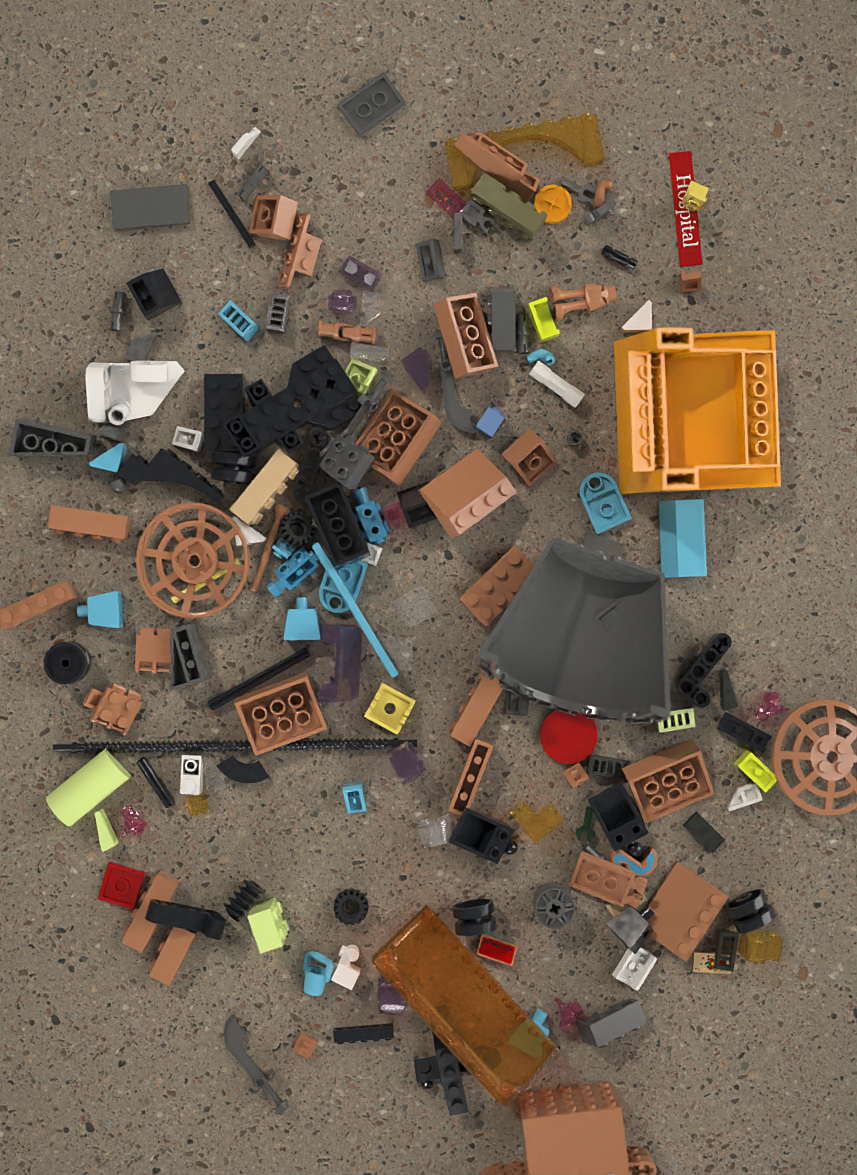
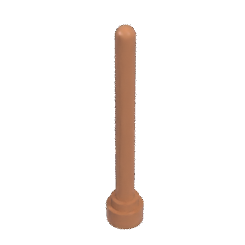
(281, 512)

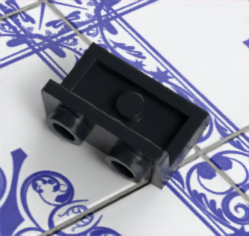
(427, 1072)

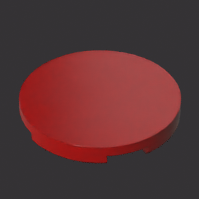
(568, 736)

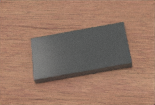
(150, 207)

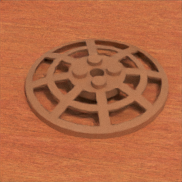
(182, 560)
(817, 757)

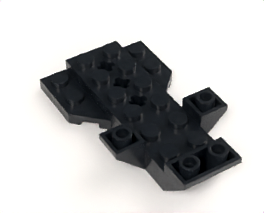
(276, 418)

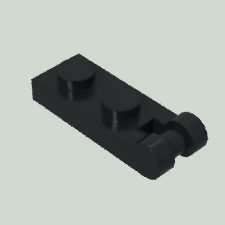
(743, 732)

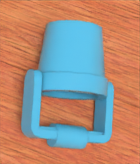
(316, 975)

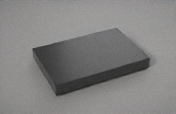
(371, 104)

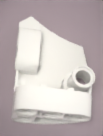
(128, 387)

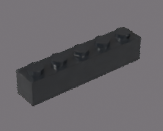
(363, 1033)

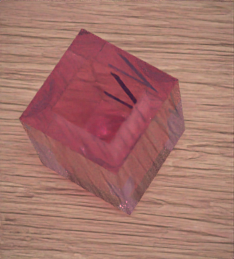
(393, 514)

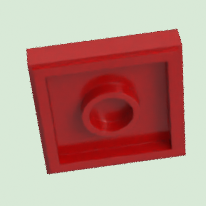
(121, 885)

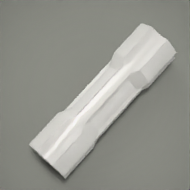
(555, 383)

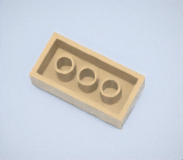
(265, 487)

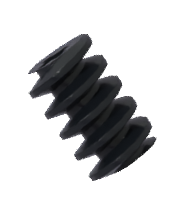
(243, 899)

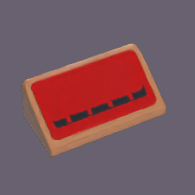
(496, 949)

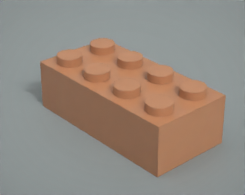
(465, 335)
(497, 586)

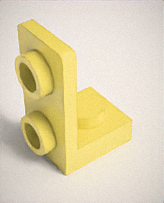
(695, 196)

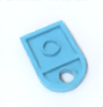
(604, 504)
(352, 578)

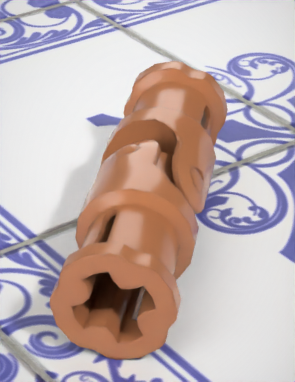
(348, 332)

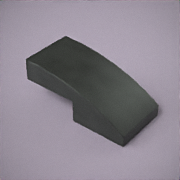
(704, 832)

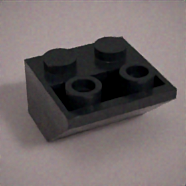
(153, 293)
(415, 507)

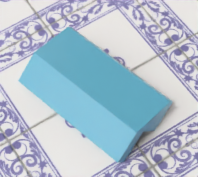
(682, 538)

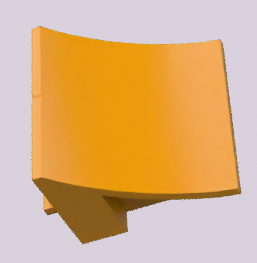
(697, 411)

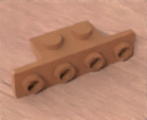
(302, 252)

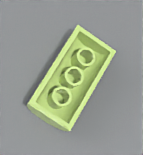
(87, 788)

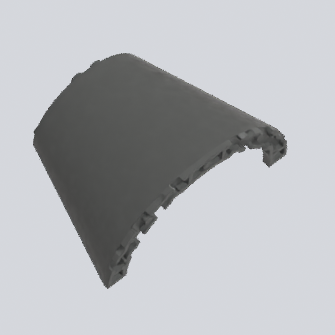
(561, 655)

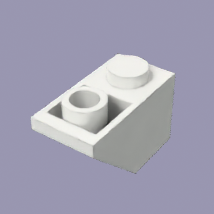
(191, 775)

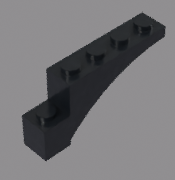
(167, 468)
(450, 1078)

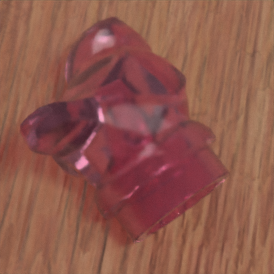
(770, 706)
(132, 822)
(568, 1014)

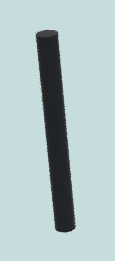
(231, 213)

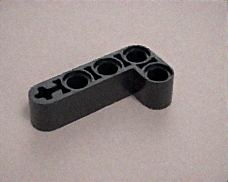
(705, 666)
(187, 917)

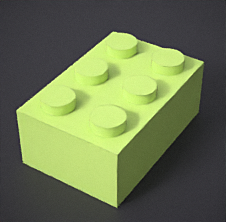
(268, 925)

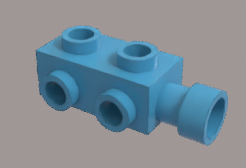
(369, 521)
(293, 571)

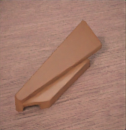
(499, 164)

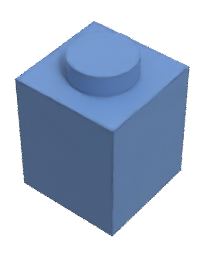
(490, 422)

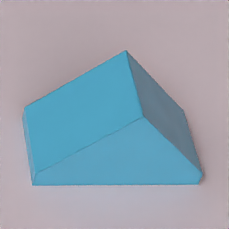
(111, 460)
(354, 797)

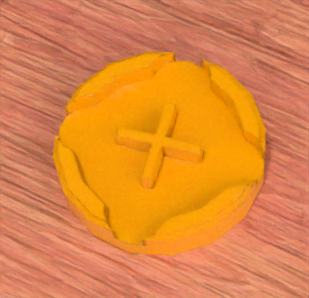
(553, 201)

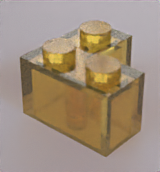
(536, 824)
(760, 946)

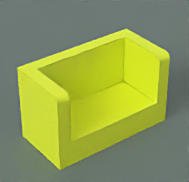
(542, 320)
(756, 770)

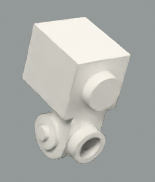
(345, 972)

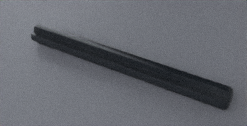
(259, 679)

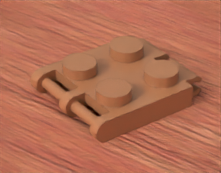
(153, 650)
(117, 708)

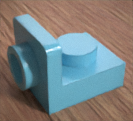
(282, 550)

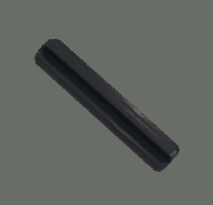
(155, 782)

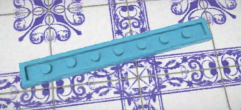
(355, 610)

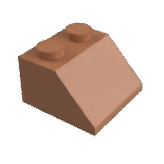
(273, 217)
(529, 457)

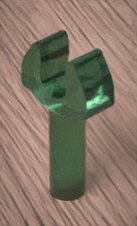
(586, 826)

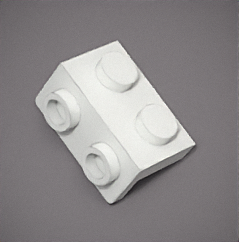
(634, 967)

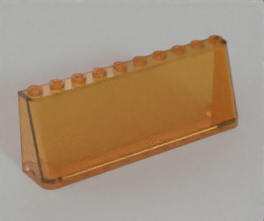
(465, 1006)

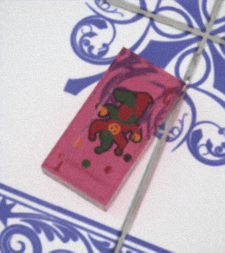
(446, 198)

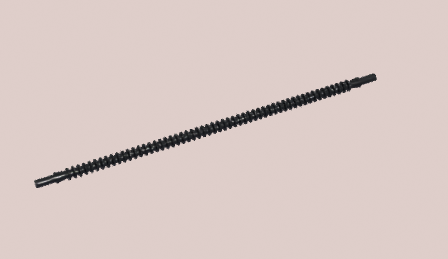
(78, 747)

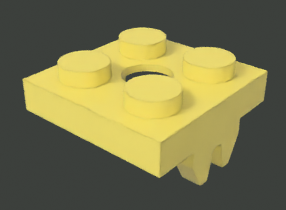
(390, 721)

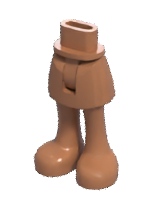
(593, 296)

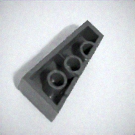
(43, 439)

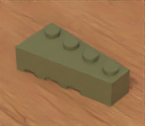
(508, 207)

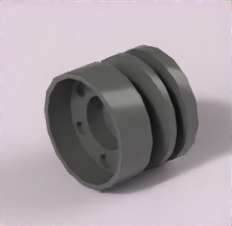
(542, 903)

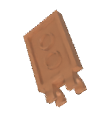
(607, 880)

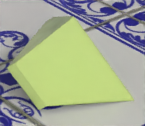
(361, 376)

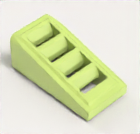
(660, 725)
(105, 831)

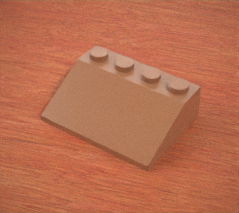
(398, 435)
(467, 492)
(280, 713)
(668, 780)
(684, 910)

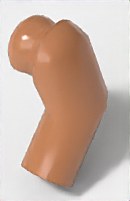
(600, 192)

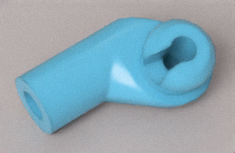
(541, 355)

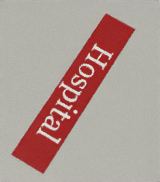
(686, 221)

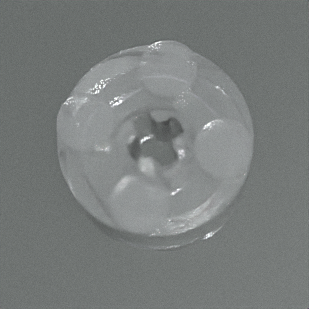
(435, 832)

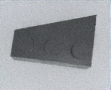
(502, 317)
(187, 657)
(612, 1023)

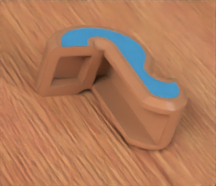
(642, 867)

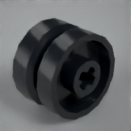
(233, 470)
(78, 659)
(750, 911)
(474, 917)

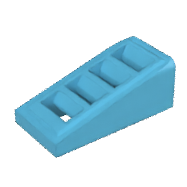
(247, 330)

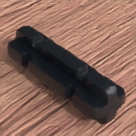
(619, 257)

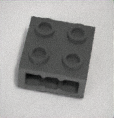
(347, 461)

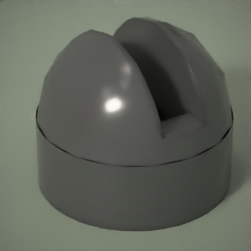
(577, 436)
(118, 485)

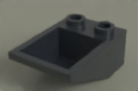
(618, 817)
(483, 835)

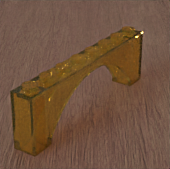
(576, 135)

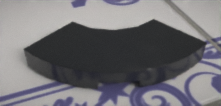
(242, 772)

